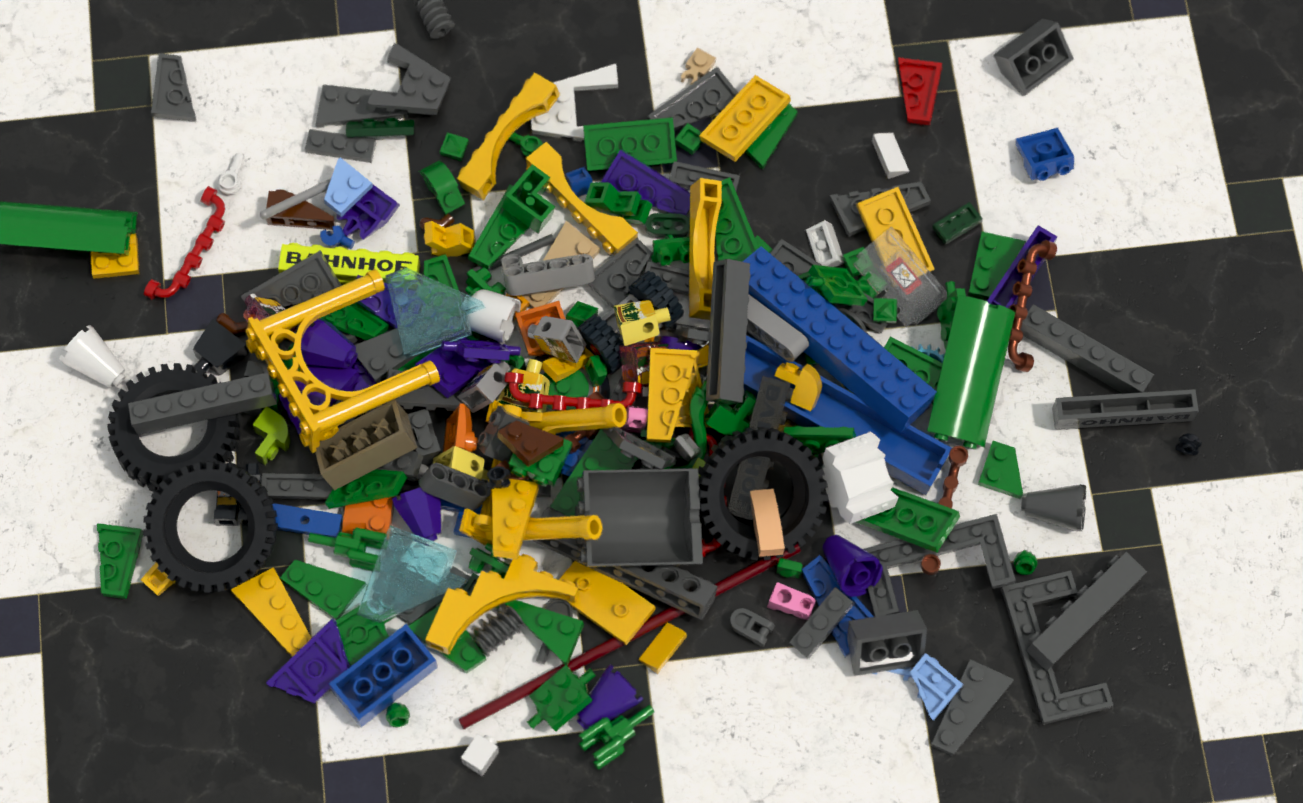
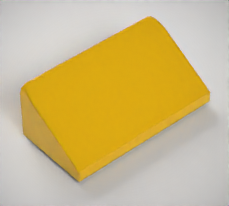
(663, 647)

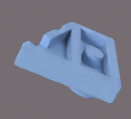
(345, 188)
(934, 685)

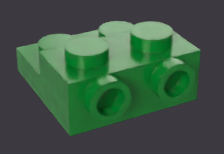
(546, 469)

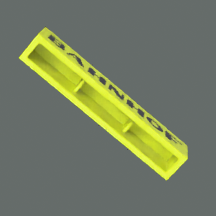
(350, 263)

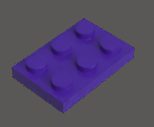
(453, 370)

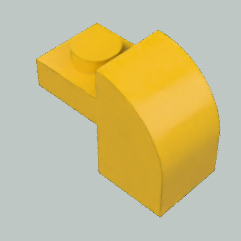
(450, 241)
(807, 384)

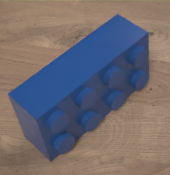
(383, 675)

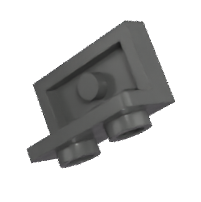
(488, 440)

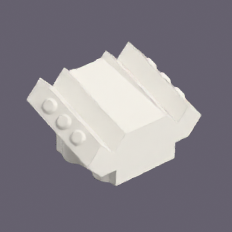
(858, 478)

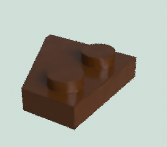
(529, 442)

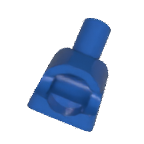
(337, 239)

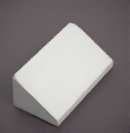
(889, 154)
(825, 244)

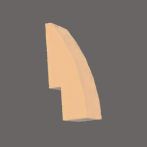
(766, 522)

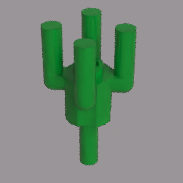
(353, 546)
(613, 735)

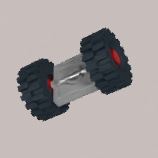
(603, 333)

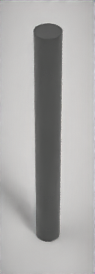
(524, 250)

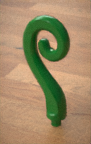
(696, 414)

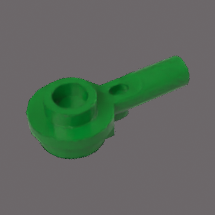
(527, 143)

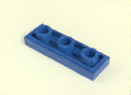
(320, 522)

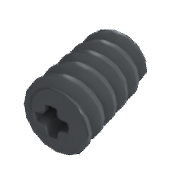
(434, 17)
(497, 630)

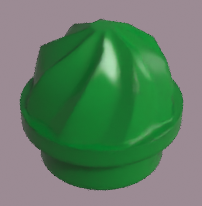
(1025, 562)
(397, 715)

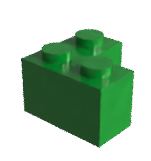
(526, 202)

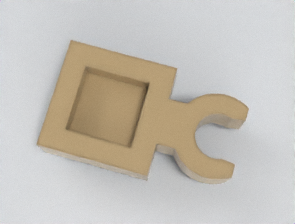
(698, 65)

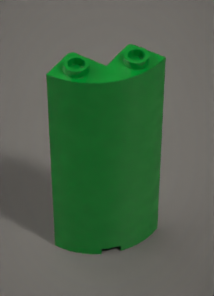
(66, 227)
(971, 372)

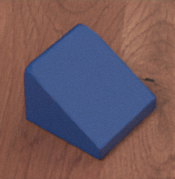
(579, 181)

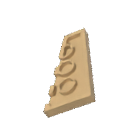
(567, 243)

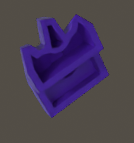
(369, 213)

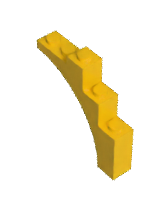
(490, 591)

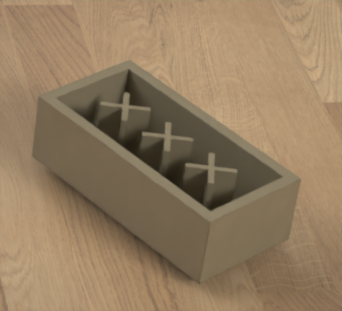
(365, 444)

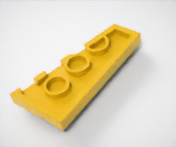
(667, 386)
(511, 516)
(274, 609)

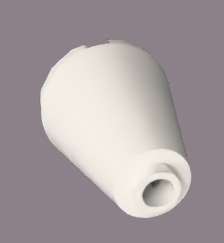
(93, 358)

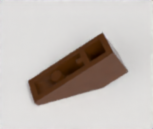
(301, 215)

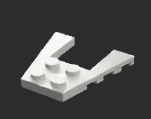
(562, 115)

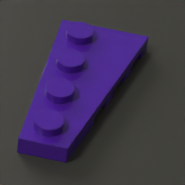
(632, 175)

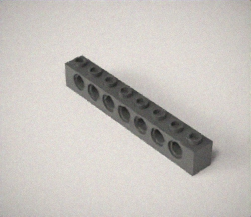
(647, 579)

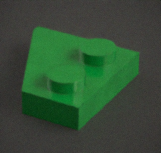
(1002, 471)

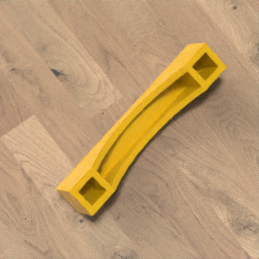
(533, 100)
(704, 212)
(610, 230)

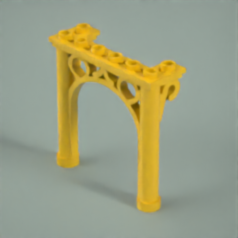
(322, 421)
(588, 527)

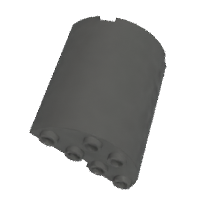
(643, 516)

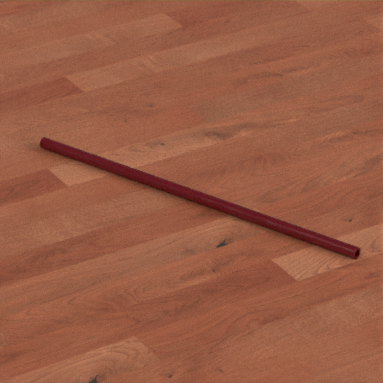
(613, 643)

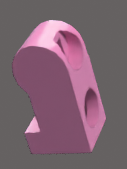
(636, 419)
(791, 601)

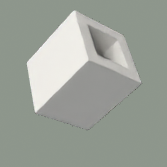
(480, 754)

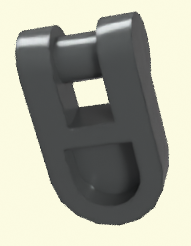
(742, 622)

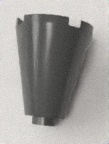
(1057, 506)

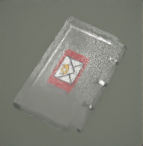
(902, 276)

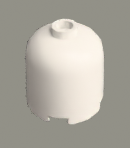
(497, 317)

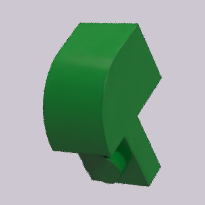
(443, 185)
(608, 200)
(729, 419)

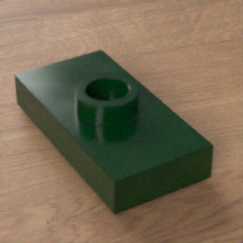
(957, 223)

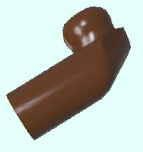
(446, 221)
(230, 325)

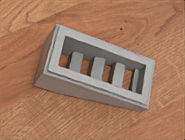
(686, 447)

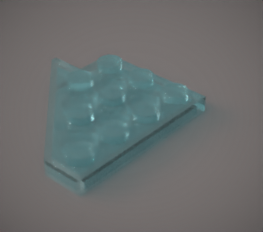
(428, 311)
(407, 575)

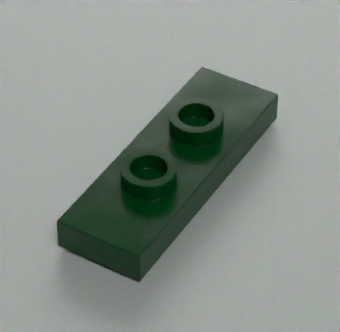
(389, 127)

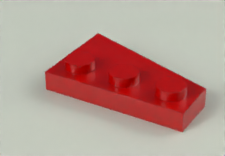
(920, 88)

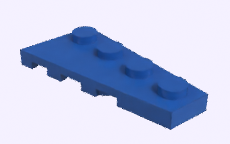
(821, 583)

